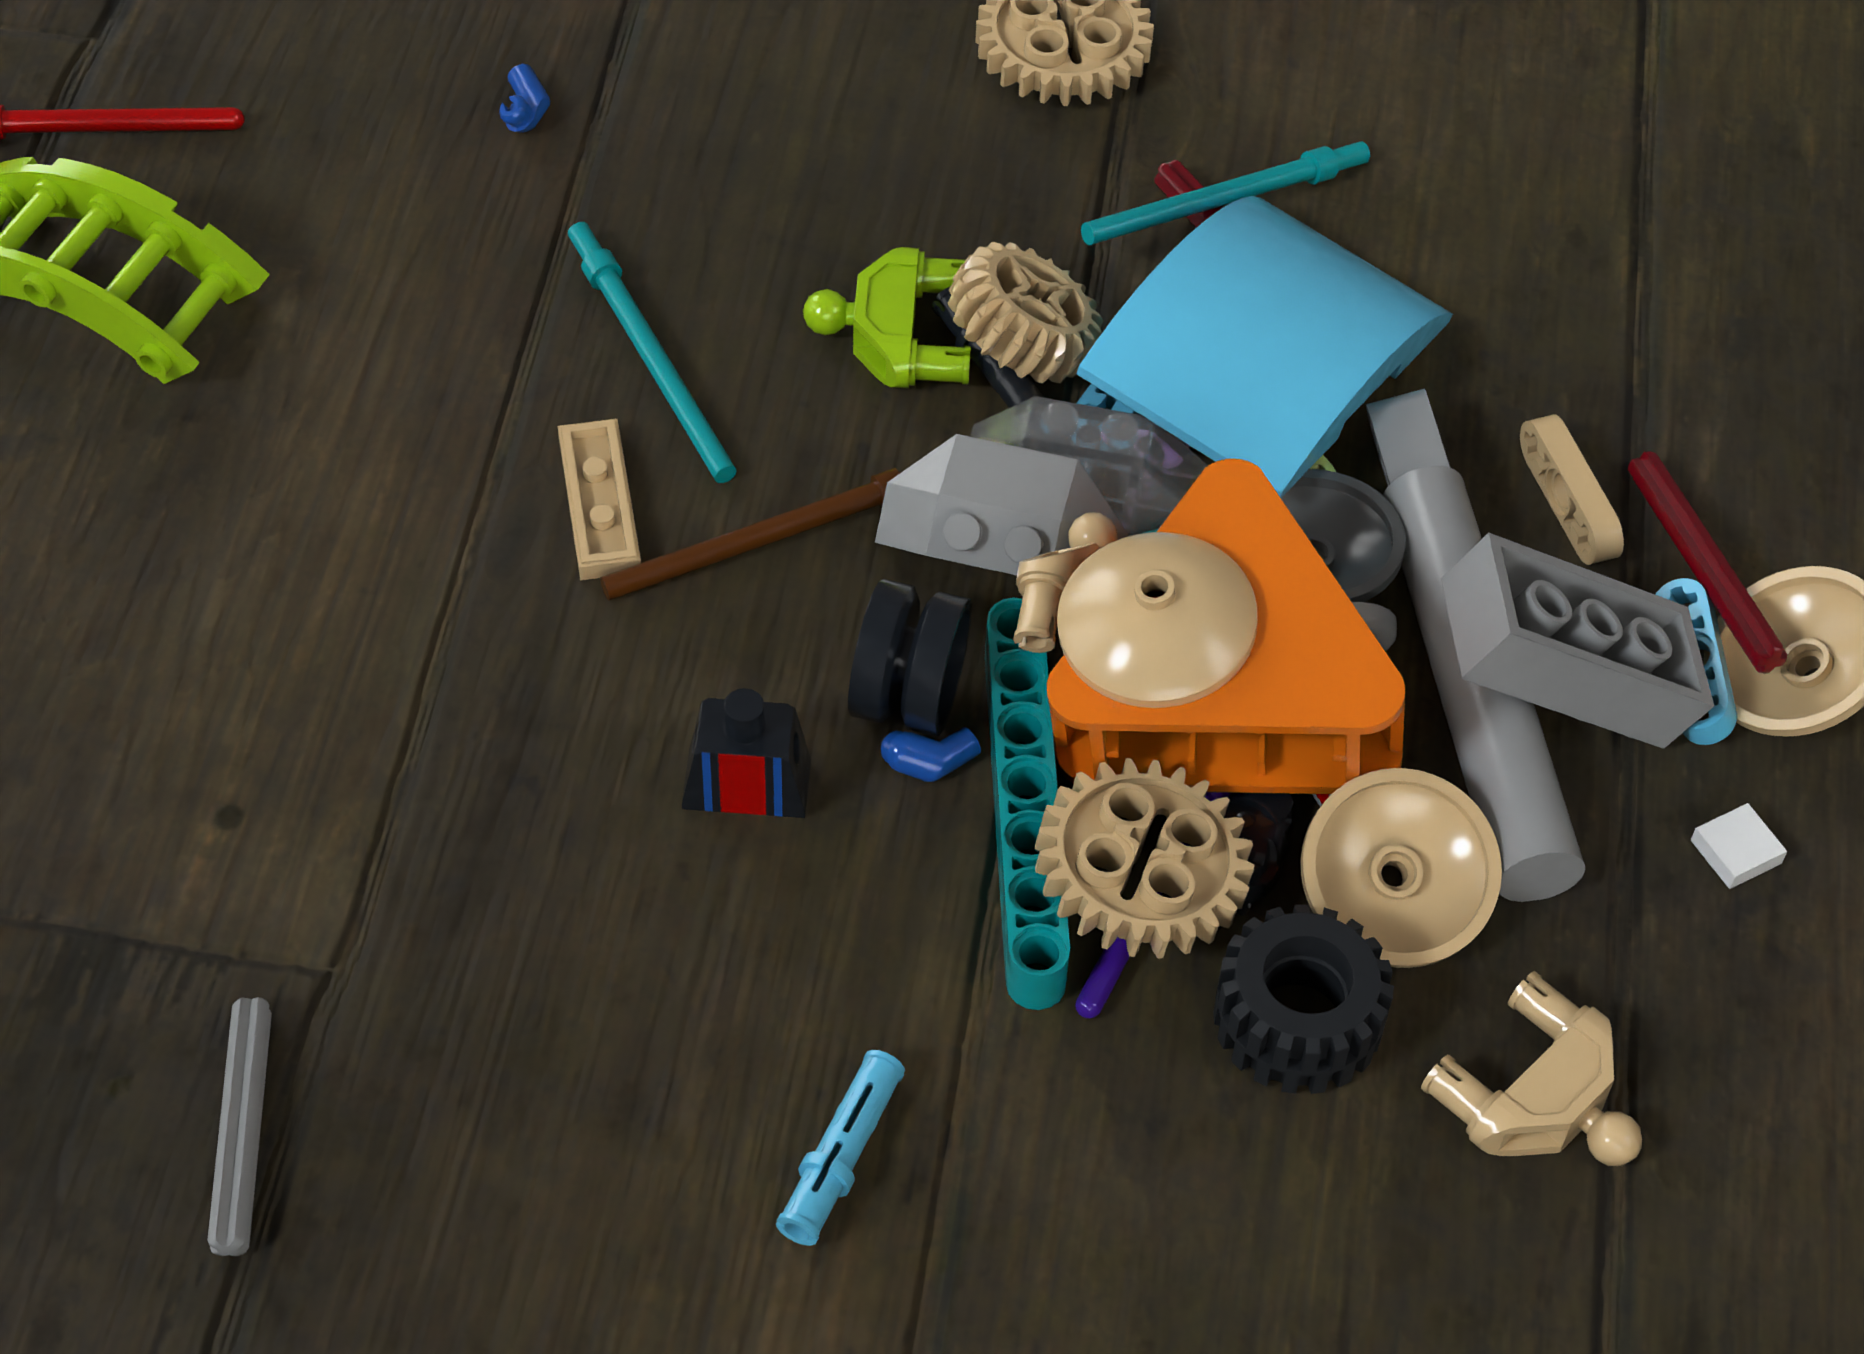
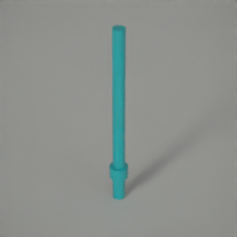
(1313, 166)
(605, 275)

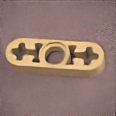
(1571, 489)

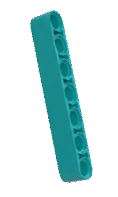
(1016, 772)

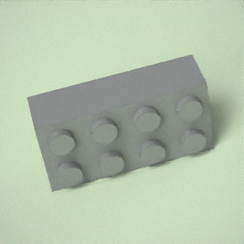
(1575, 641)

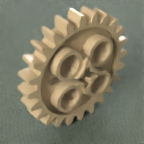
(1031, 46)
(1086, 833)

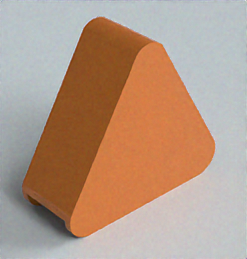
(1305, 705)

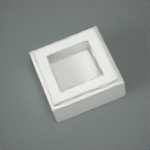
(1738, 845)

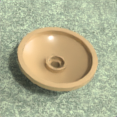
(1821, 626)
(1164, 646)
(1435, 842)

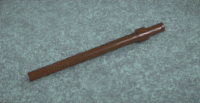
(748, 537)

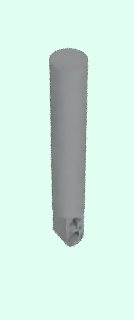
(1492, 732)

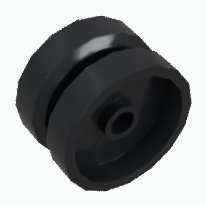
(909, 657)

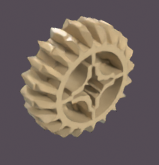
(1024, 312)

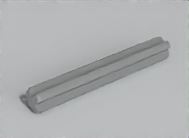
(239, 1127)

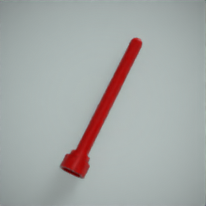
(119, 120)

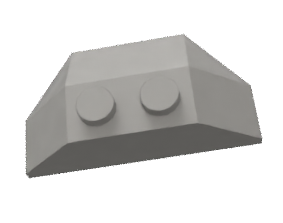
(988, 504)

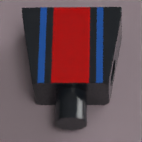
(747, 758)

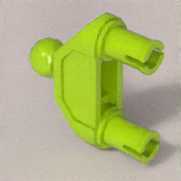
(886, 317)

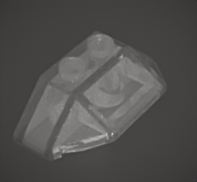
(1126, 455)

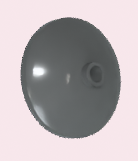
(1350, 529)

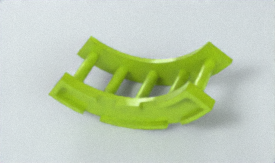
(114, 201)

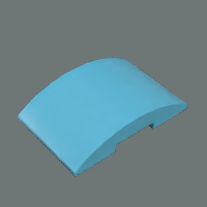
(1259, 340)

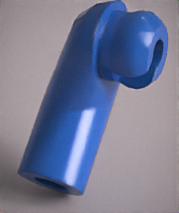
(928, 758)

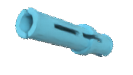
(807, 1207)

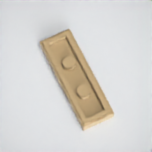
(598, 498)

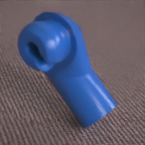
(528, 103)

